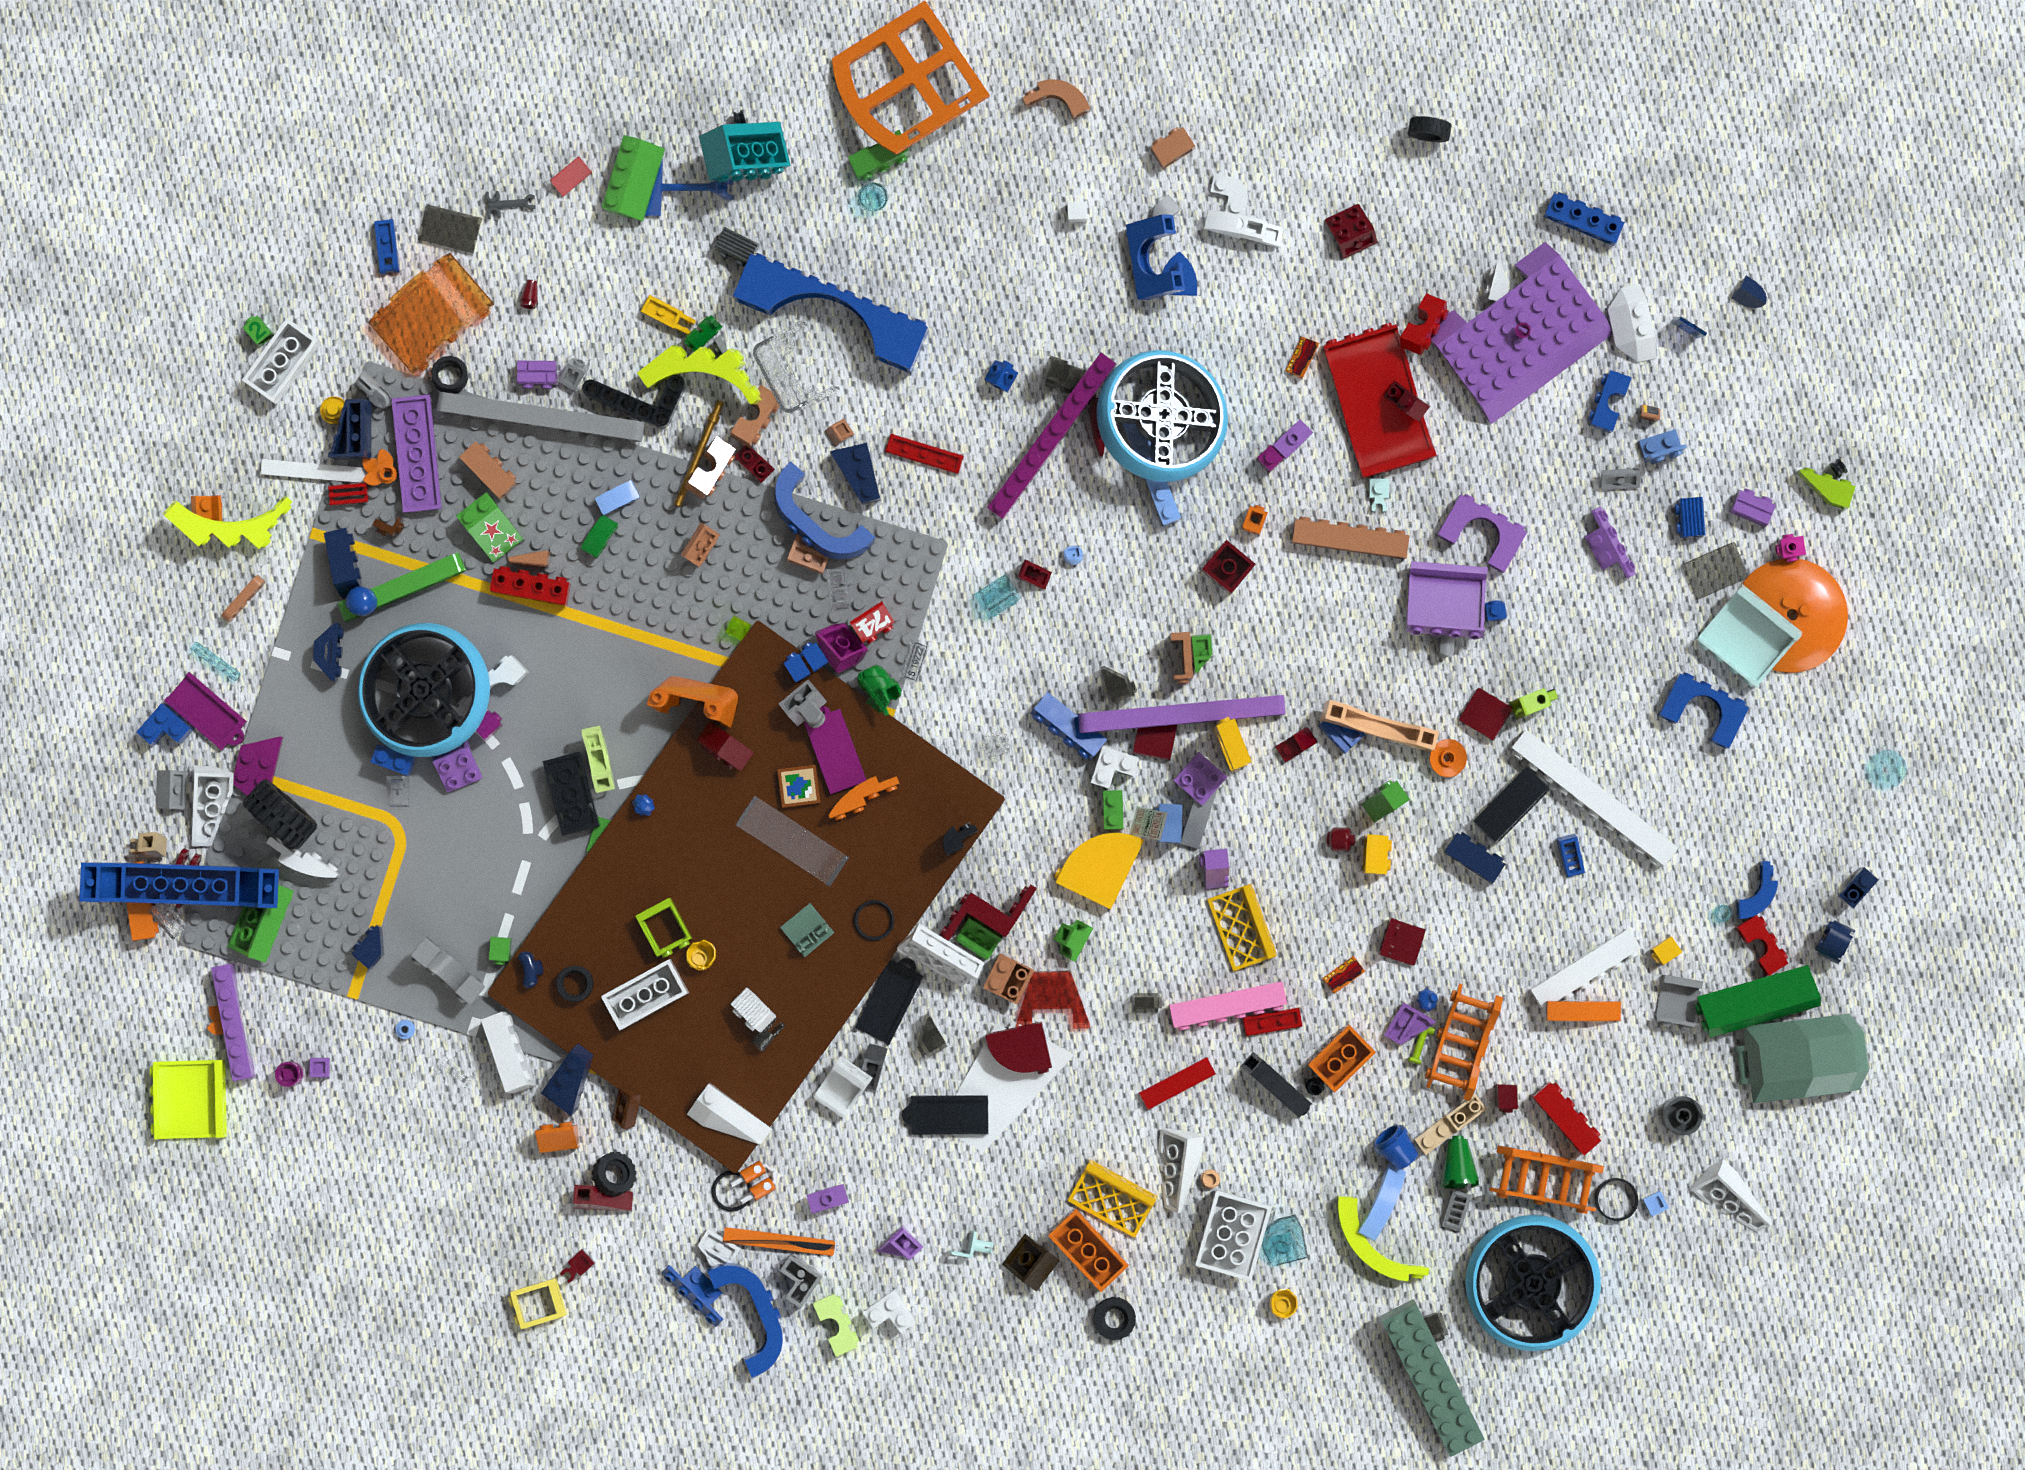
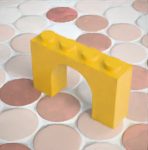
(1231, 744)

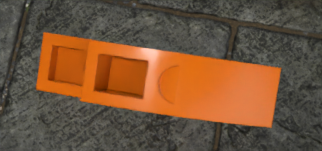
(855, 800)

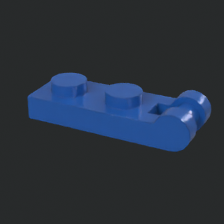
(387, 246)

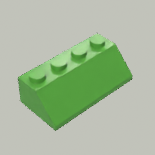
(633, 178)
(259, 927)

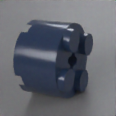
(1835, 942)

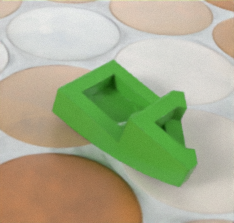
(1201, 650)

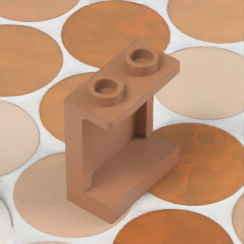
(1185, 639)

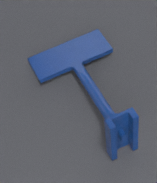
(655, 202)

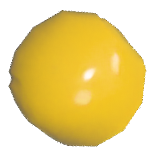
(701, 955)
(1283, 1303)

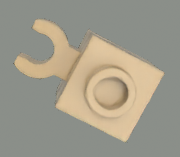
(150, 845)

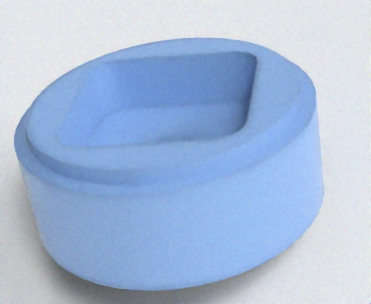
(1073, 555)

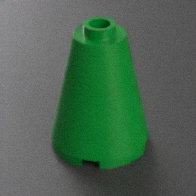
(1459, 1165)

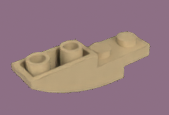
(1449, 1124)

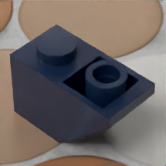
(1858, 887)
(371, 948)

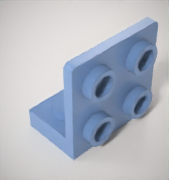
(1661, 445)

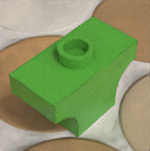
(1072, 938)

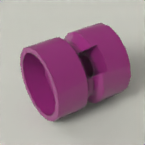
(289, 1074)

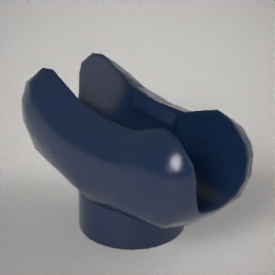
(531, 968)

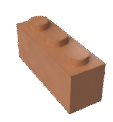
(489, 469)

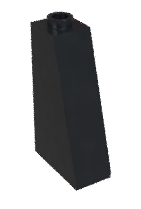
(1276, 1085)

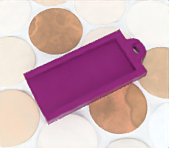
(207, 712)
(836, 752)

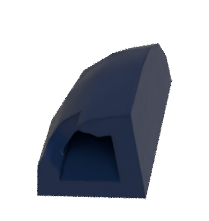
(1750, 294)

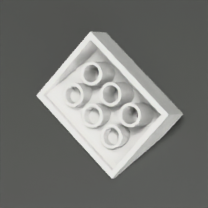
(1233, 1235)

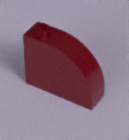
(1021, 1048)

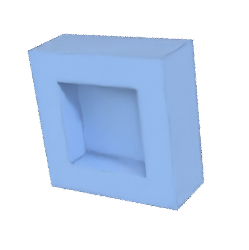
(1655, 1203)

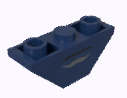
(328, 651)

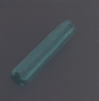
(215, 661)

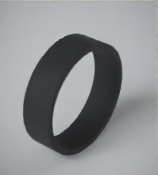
(1635, 1204)

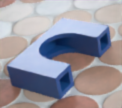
(1140, 238)
(1730, 710)

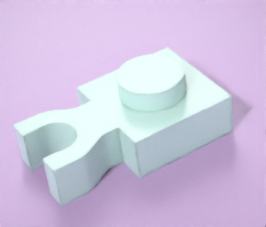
(1379, 491)

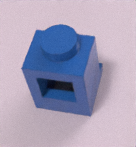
(1495, 611)

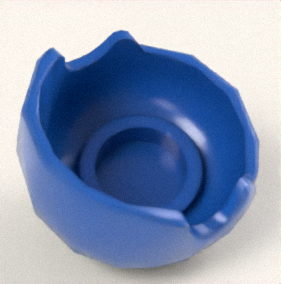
(361, 601)

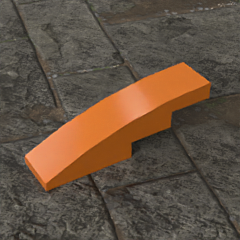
(1583, 1010)

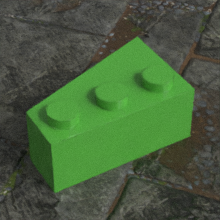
(875, 159)
(1385, 801)

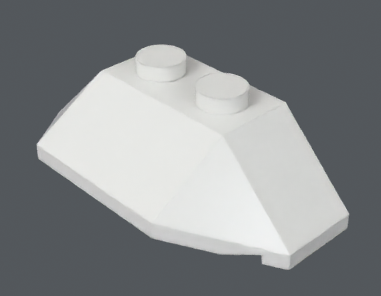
(1632, 324)

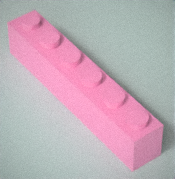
(1228, 1004)

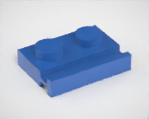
(1342, 737)

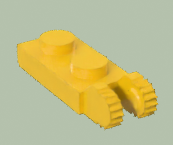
(666, 314)

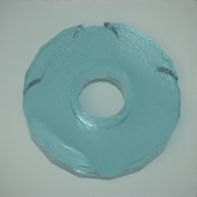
(1898, 768)

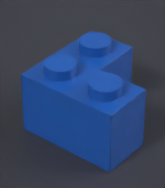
(164, 721)

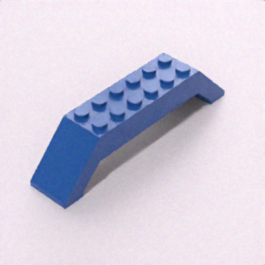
(178, 884)

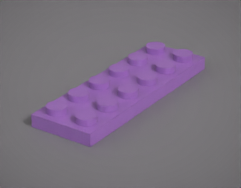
(416, 453)

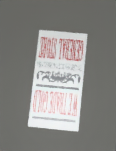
(1148, 823)

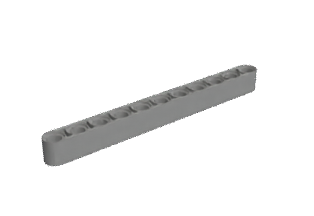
(540, 417)

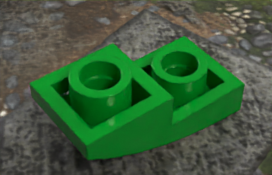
(598, 536)

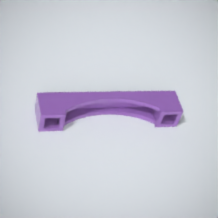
(229, 1008)

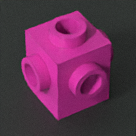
(1797, 547)

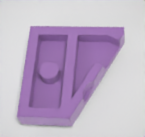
(1408, 1024)

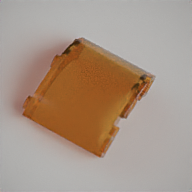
(430, 312)

